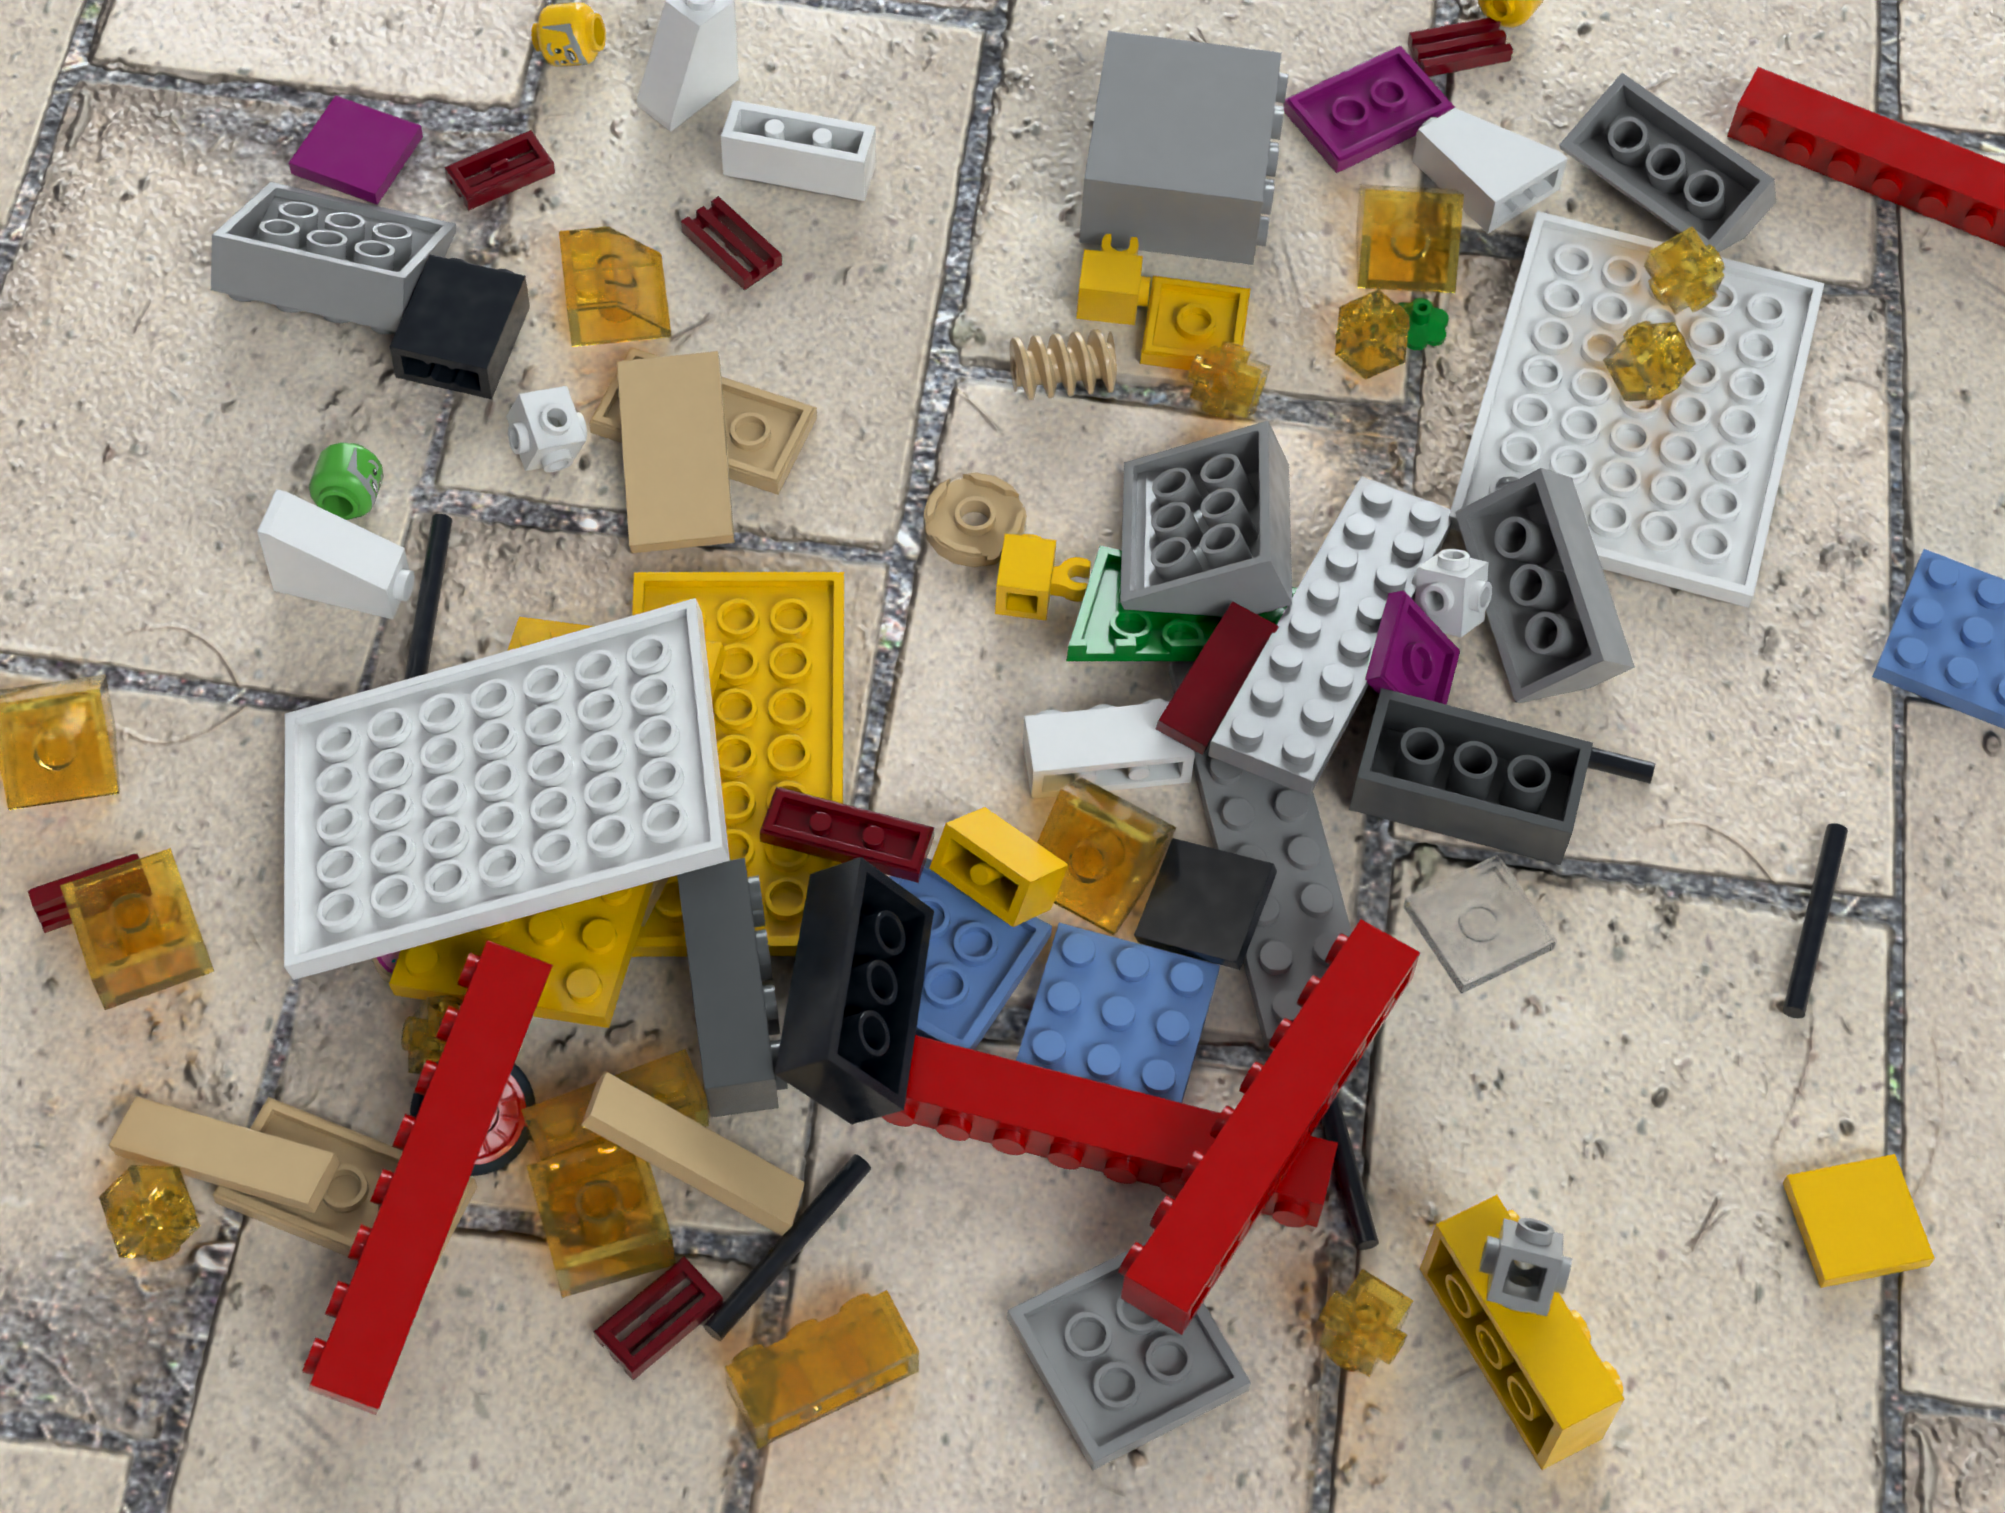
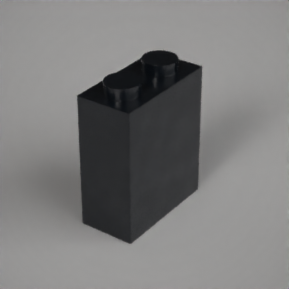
(460, 326)

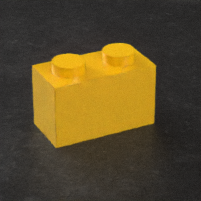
(998, 866)

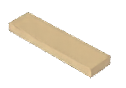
(693, 1153)
(225, 1154)

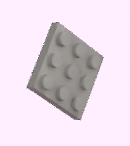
(1117, 1368)

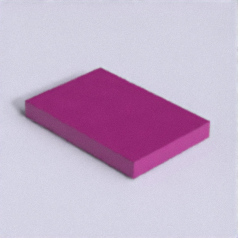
(1366, 108)

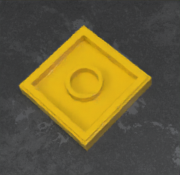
(1190, 318)
(1858, 1220)

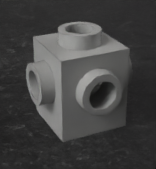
(1525, 1265)

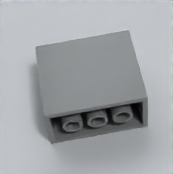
(1183, 147)

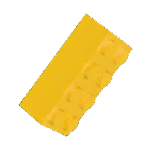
(1534, 1363)

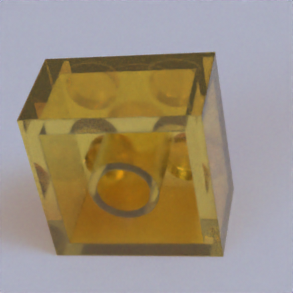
(137, 929)
(600, 1217)

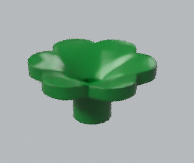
(1426, 324)

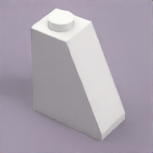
(689, 59)
(1488, 164)
(332, 559)

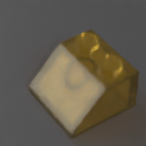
(1408, 238)
(612, 288)
(58, 742)
(1108, 852)

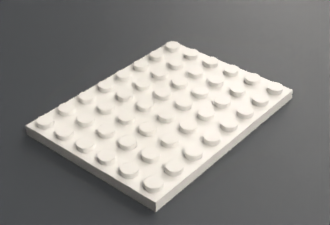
(1665, 484)
(500, 789)

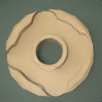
(967, 543)

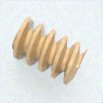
(1063, 363)

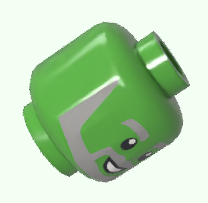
(346, 480)

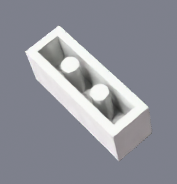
(798, 150)
(1105, 746)

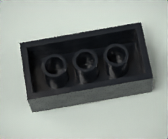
(855, 992)

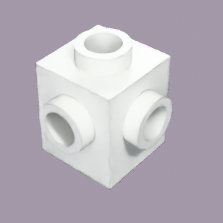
(546, 429)
(1453, 591)

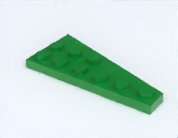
(1115, 634)

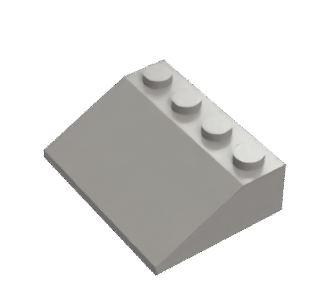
(325, 256)
(1208, 526)

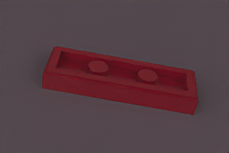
(1215, 678)
(846, 833)

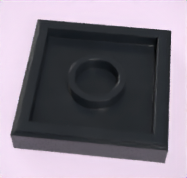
(1206, 903)

